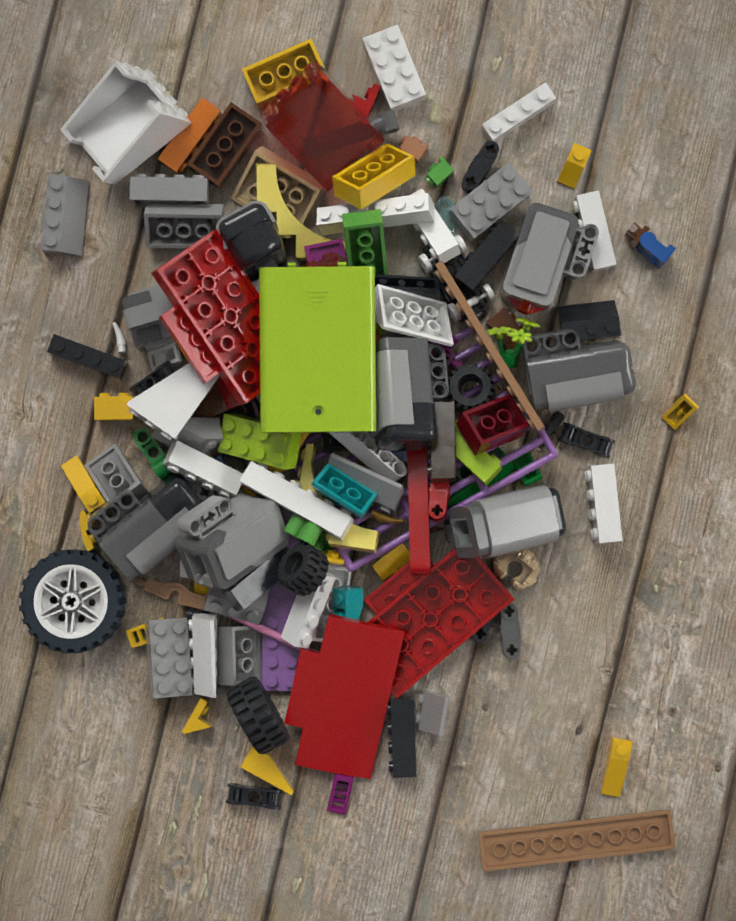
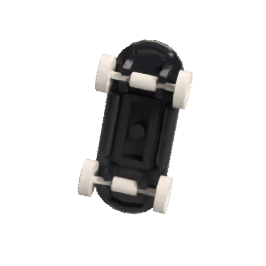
(479, 298)

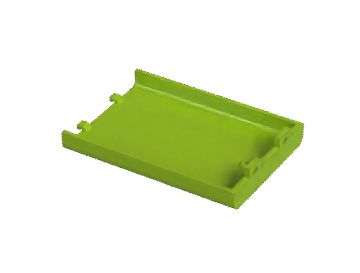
(317, 349)

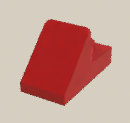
(371, 95)

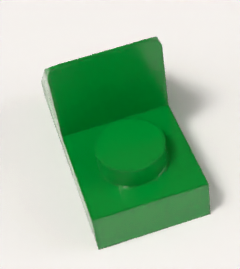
(523, 461)

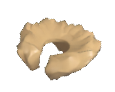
(529, 568)

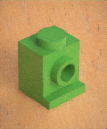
(439, 173)

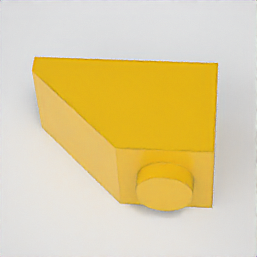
(574, 165)

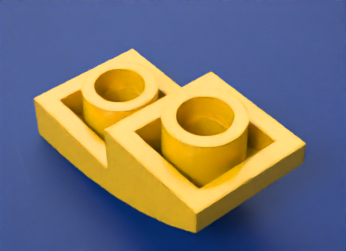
(88, 539)
(333, 558)

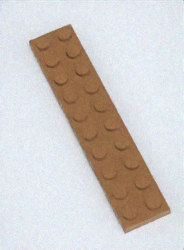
(484, 340)
(576, 840)

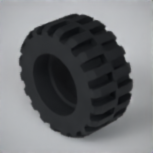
(257, 715)

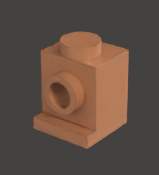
(414, 147)

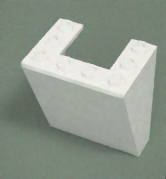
(124, 121)
(171, 401)

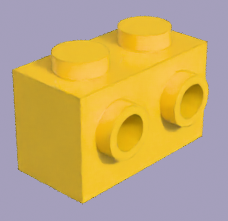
(112, 407)

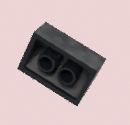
(590, 321)

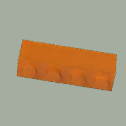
(187, 142)

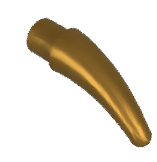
(385, 518)

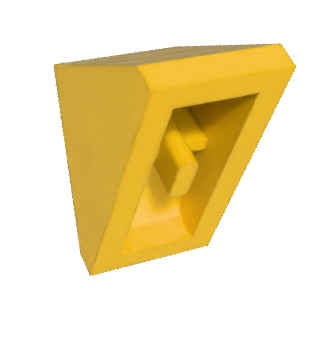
(680, 411)

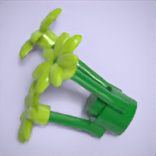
(511, 356)

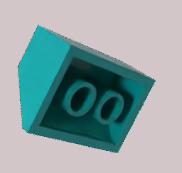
(344, 491)

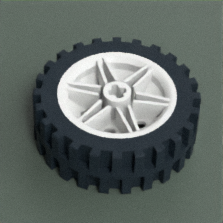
(102, 586)

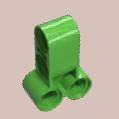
(307, 532)

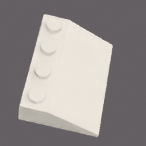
(412, 315)

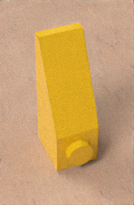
(83, 484)
(616, 766)
(265, 768)

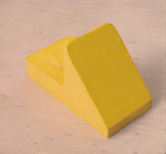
(195, 722)

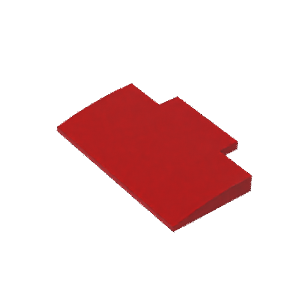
(214, 315)
(436, 611)
(344, 696)

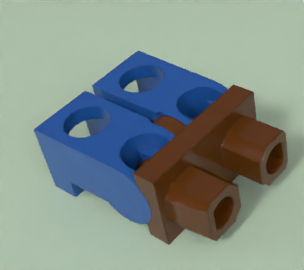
(648, 245)

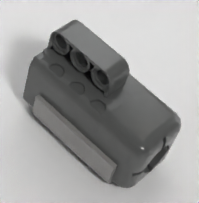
(576, 374)

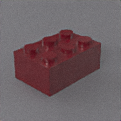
(492, 424)

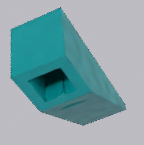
(348, 601)

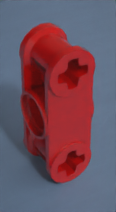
(438, 499)

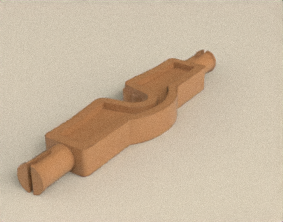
(165, 590)

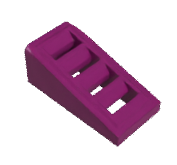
(335, 808)

